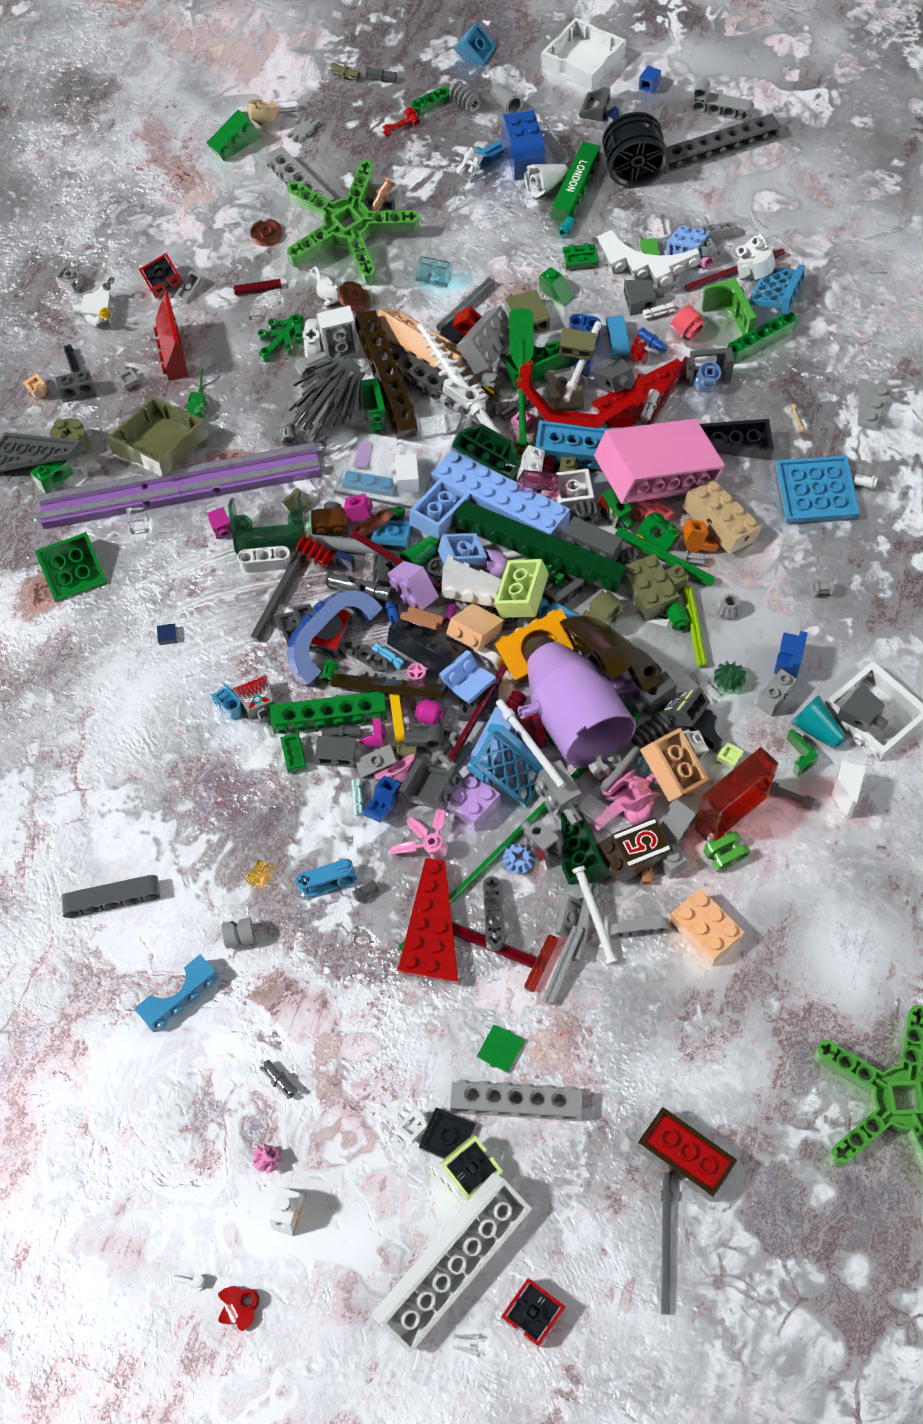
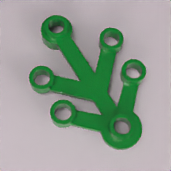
(294, 322)

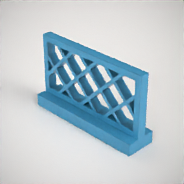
(789, 290)
(517, 749)

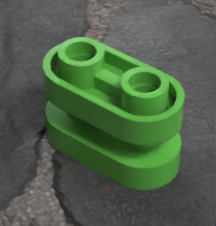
(729, 840)

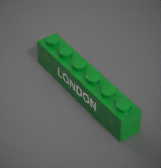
(576, 181)

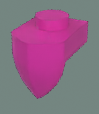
(377, 739)

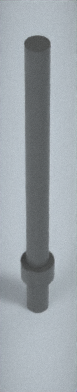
(666, 1197)

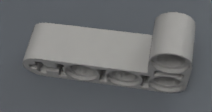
(720, 105)

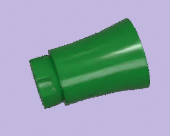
(421, 552)

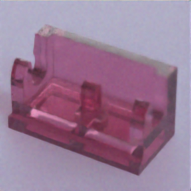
(539, 481)

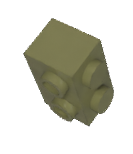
(577, 343)

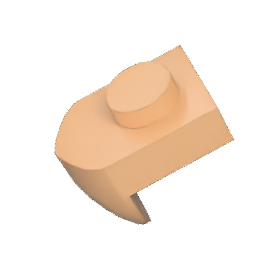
(36, 387)

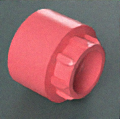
(687, 322)

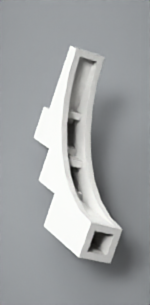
(641, 264)

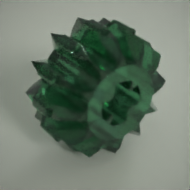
(729, 677)

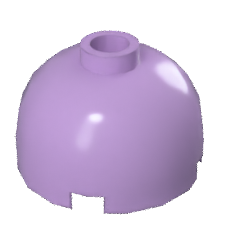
(496, 563)

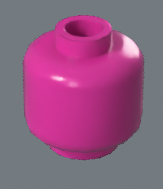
(429, 712)

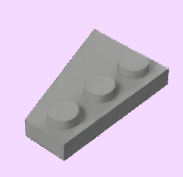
(871, 403)

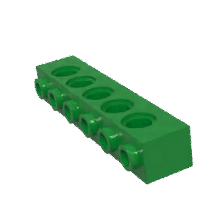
(319, 707)

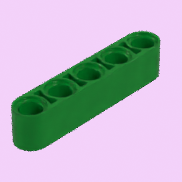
(763, 336)

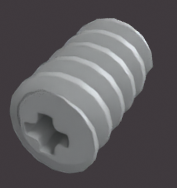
(465, 97)

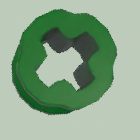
(328, 671)

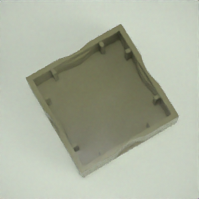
(158, 436)

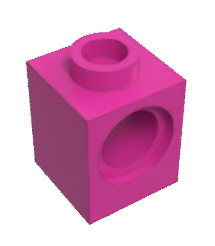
(358, 507)
(219, 522)

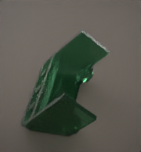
(270, 536)

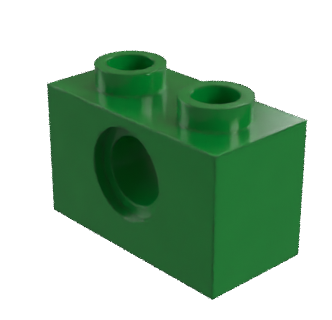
(50, 475)
(650, 532)

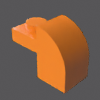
(697, 537)

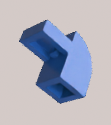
(384, 799)

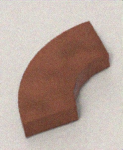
(374, 522)

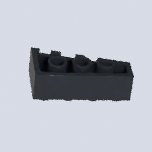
(741, 438)
(424, 645)

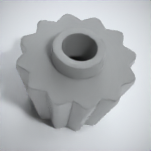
(729, 606)

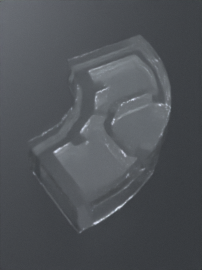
(264, 303)

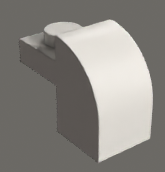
(757, 267)

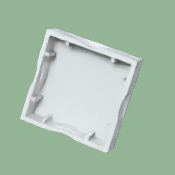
(583, 53)

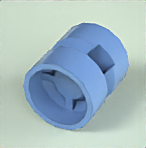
(707, 376)

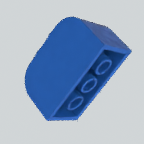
(522, 141)

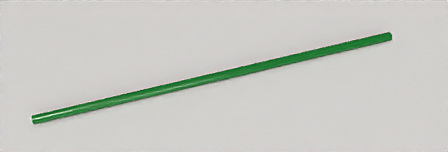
(499, 851)

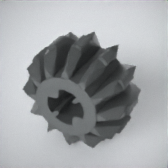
(586, 510)

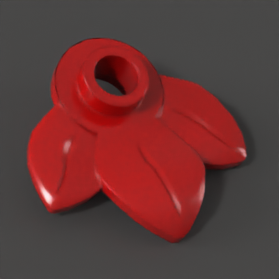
(235, 1309)

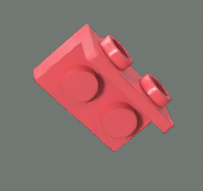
(643, 508)

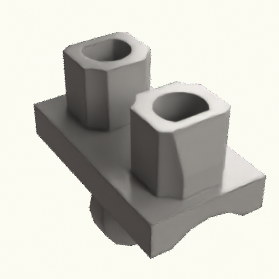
(602, 767)

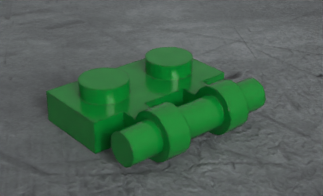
(580, 256)

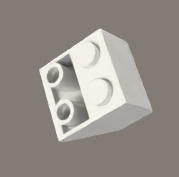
(849, 787)

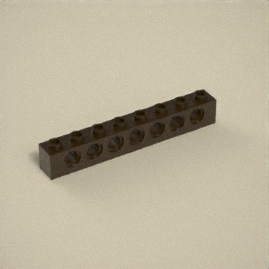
(370, 335)

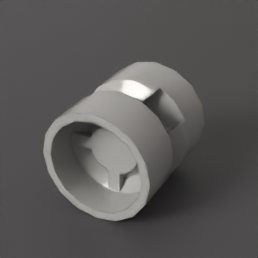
(238, 933)

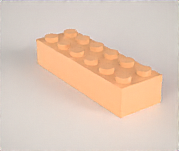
(404, 332)

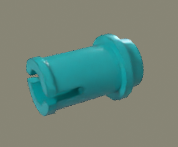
(565, 229)

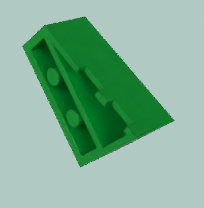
(233, 136)

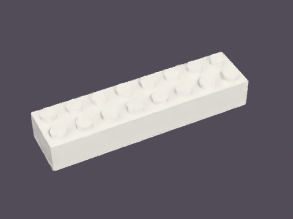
(451, 1262)

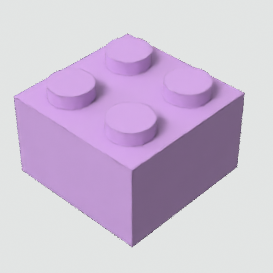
(412, 585)
(473, 801)

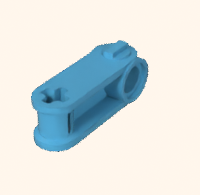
(326, 878)

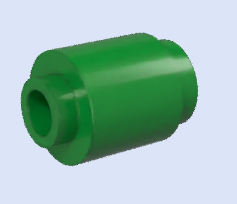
(677, 616)

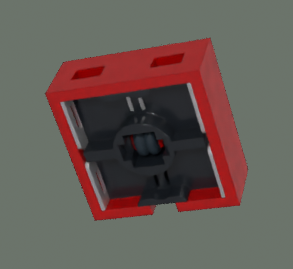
(160, 275)
(542, 1315)

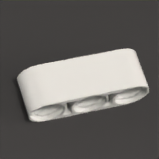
(256, 557)

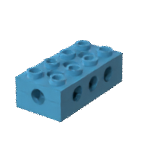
(569, 441)

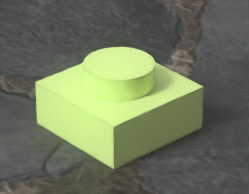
(730, 755)

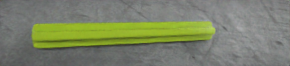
(695, 628)

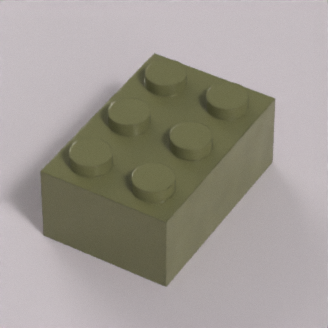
(650, 587)

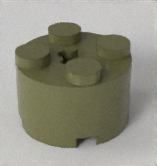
(71, 429)
(605, 608)

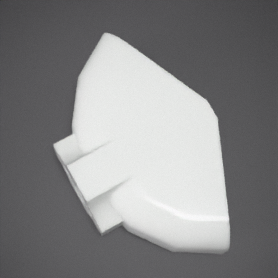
(312, 338)

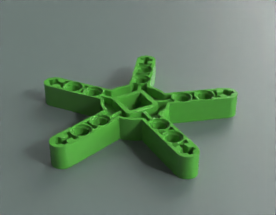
(353, 235)
(880, 1086)

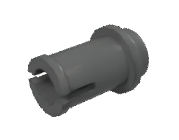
(365, 891)

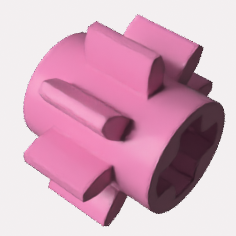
(265, 1158)

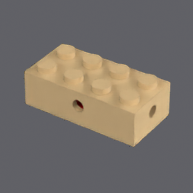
(722, 516)

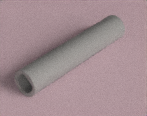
(342, 544)

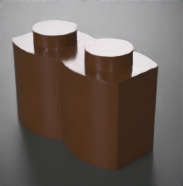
(329, 521)

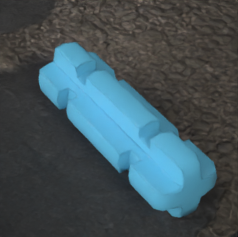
(389, 655)

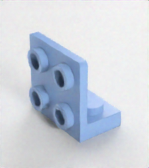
(686, 239)
(466, 678)

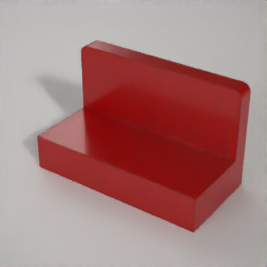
(535, 729)

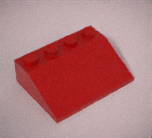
(169, 341)

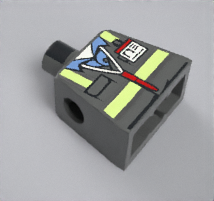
(686, 707)

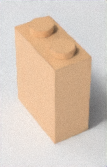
(475, 626)

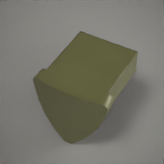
(290, 501)

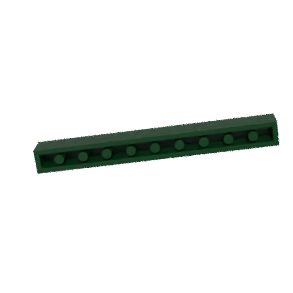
(540, 545)

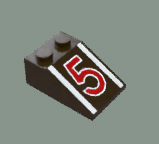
(634, 849)

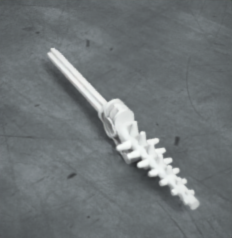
(456, 385)

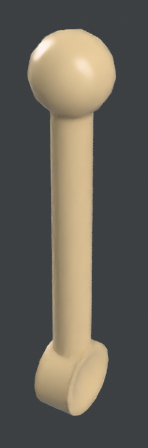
(801, 429)

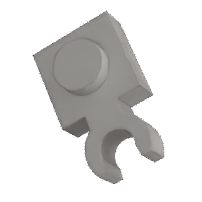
(126, 377)

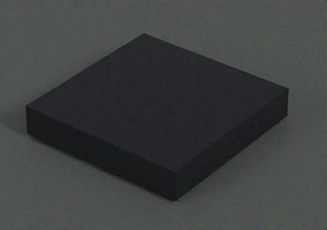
(445, 1133)

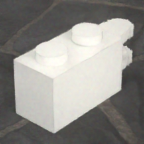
(406, 472)

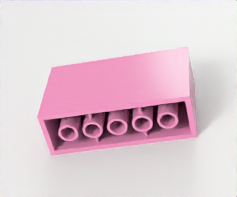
(657, 460)

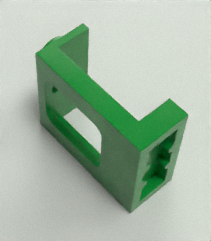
(372, 398)

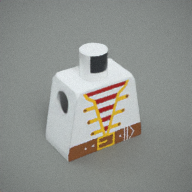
(286, 1210)

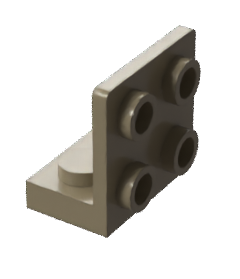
(557, 390)

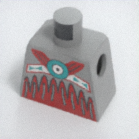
(256, 698)
(542, 842)

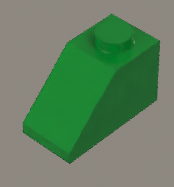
(555, 286)

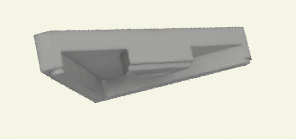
(565, 375)

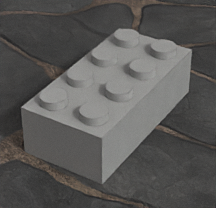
(486, 340)

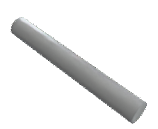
(620, 768)

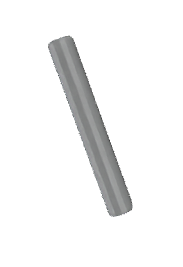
(563, 965)

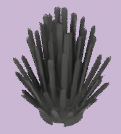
(330, 394)

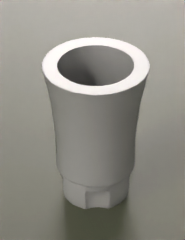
(506, 98)

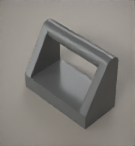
(595, 113)
(566, 594)

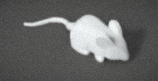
(326, 289)

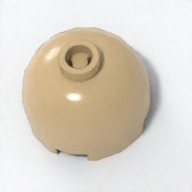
(262, 112)

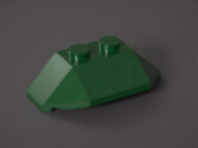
(488, 449)

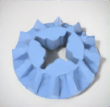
(520, 866)

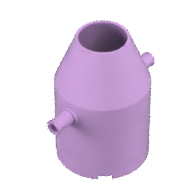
(576, 704)

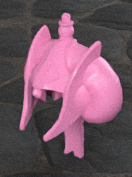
(631, 796)

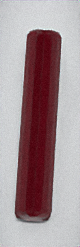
(257, 286)

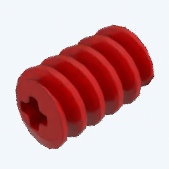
(314, 551)

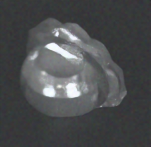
(363, 936)

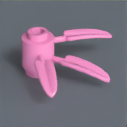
(432, 843)

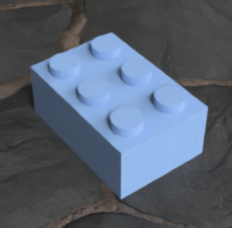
(436, 509)
(496, 718)

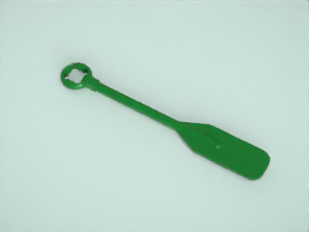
(521, 349)

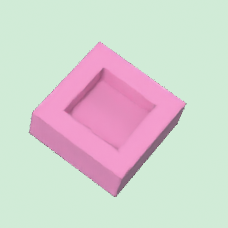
(530, 419)

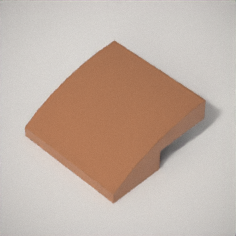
(424, 618)

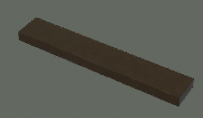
(388, 685)

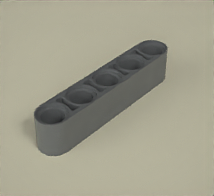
(110, 896)

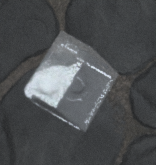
(439, 426)

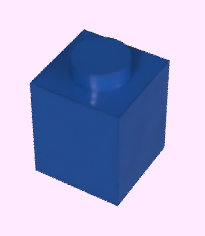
(650, 79)

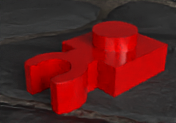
(638, 351)

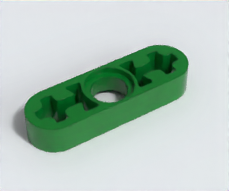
(439, 96)

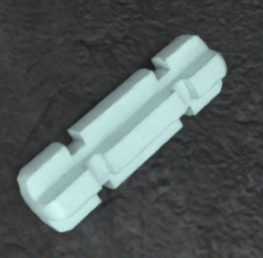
(358, 797)

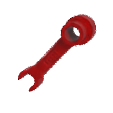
(410, 117)

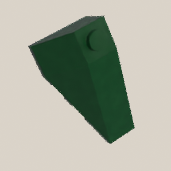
(579, 850)

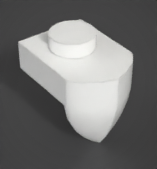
(413, 1126)

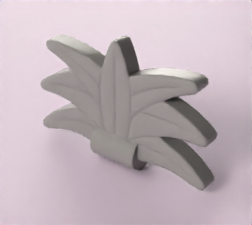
(303, 130)

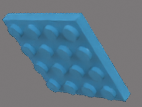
(817, 489)

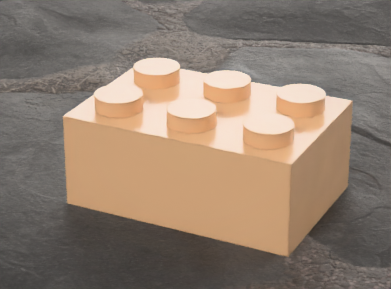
(674, 764)
(706, 927)

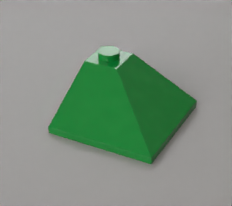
(70, 566)

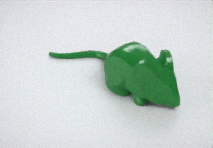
(197, 401)

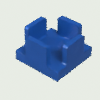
(791, 653)

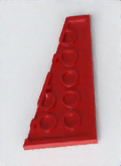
(656, 379)
(429, 937)

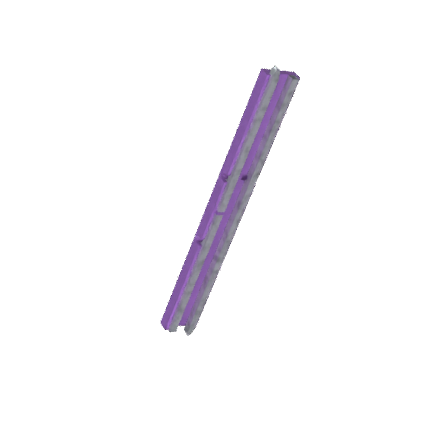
(179, 485)

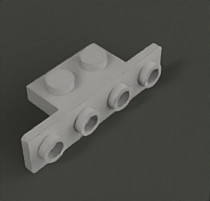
(577, 913)

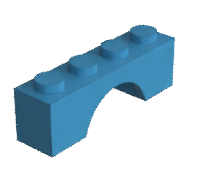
(158, 1011)

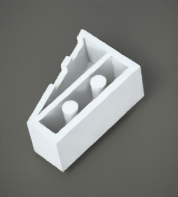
(468, 584)

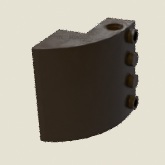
(611, 650)

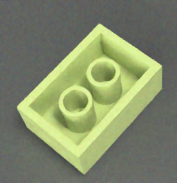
(521, 588)

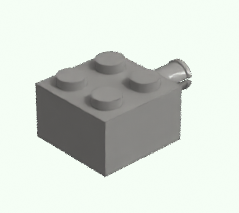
(559, 799)

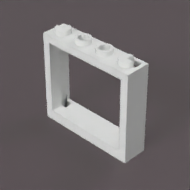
(893, 690)

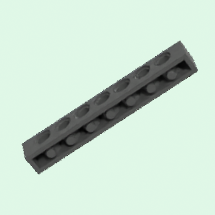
(722, 142)
(427, 380)

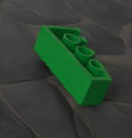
(543, 358)

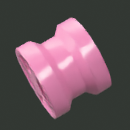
(416, 669)

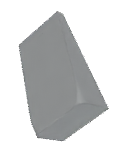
(190, 287)

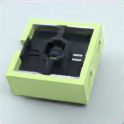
(469, 1166)

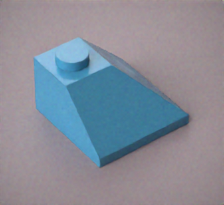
(475, 45)

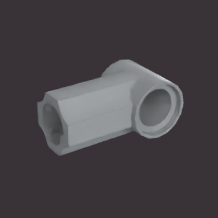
(302, 363)

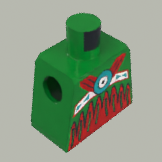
(615, 512)

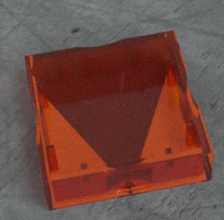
(736, 795)

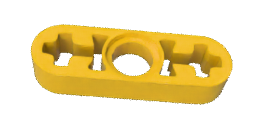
(397, 717)

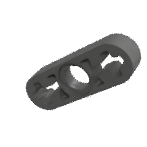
(360, 649)

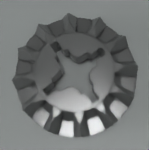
(431, 567)

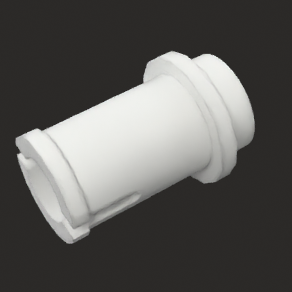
(865, 481)

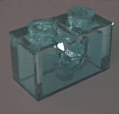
(441, 268)

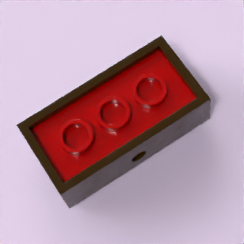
(686, 1154)

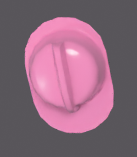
(397, 771)

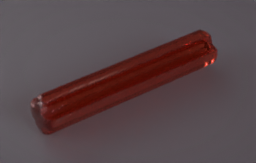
(540, 963)

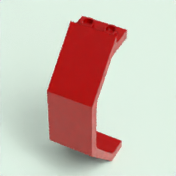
(571, 417)

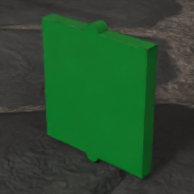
(500, 1048)

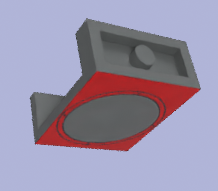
(330, 636)

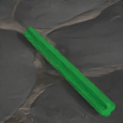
(664, 556)

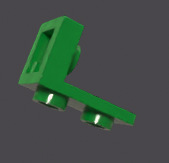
(809, 754)

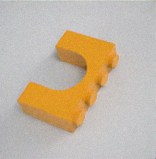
(511, 647)

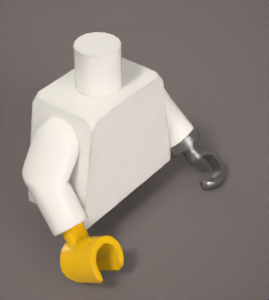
(97, 306)

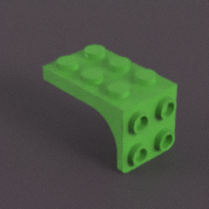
(730, 298)

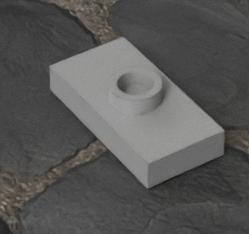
(376, 761)

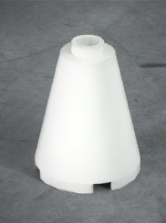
(544, 177)

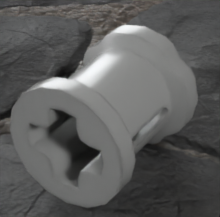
(288, 434)
(823, 587)

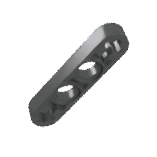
(496, 913)

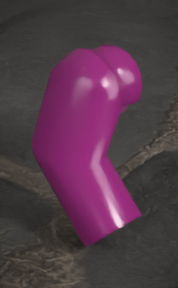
(452, 608)

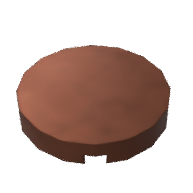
(266, 232)
(354, 295)

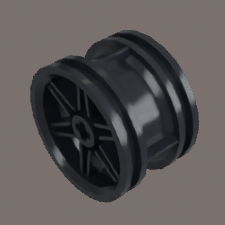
(635, 149)

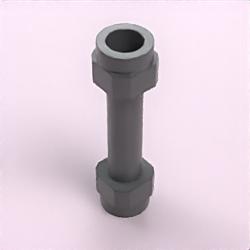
(806, 801)

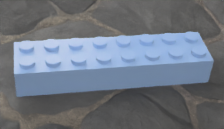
(502, 494)

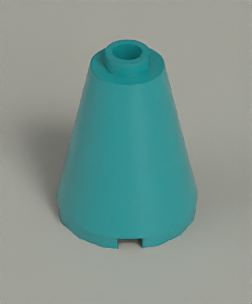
(819, 723)

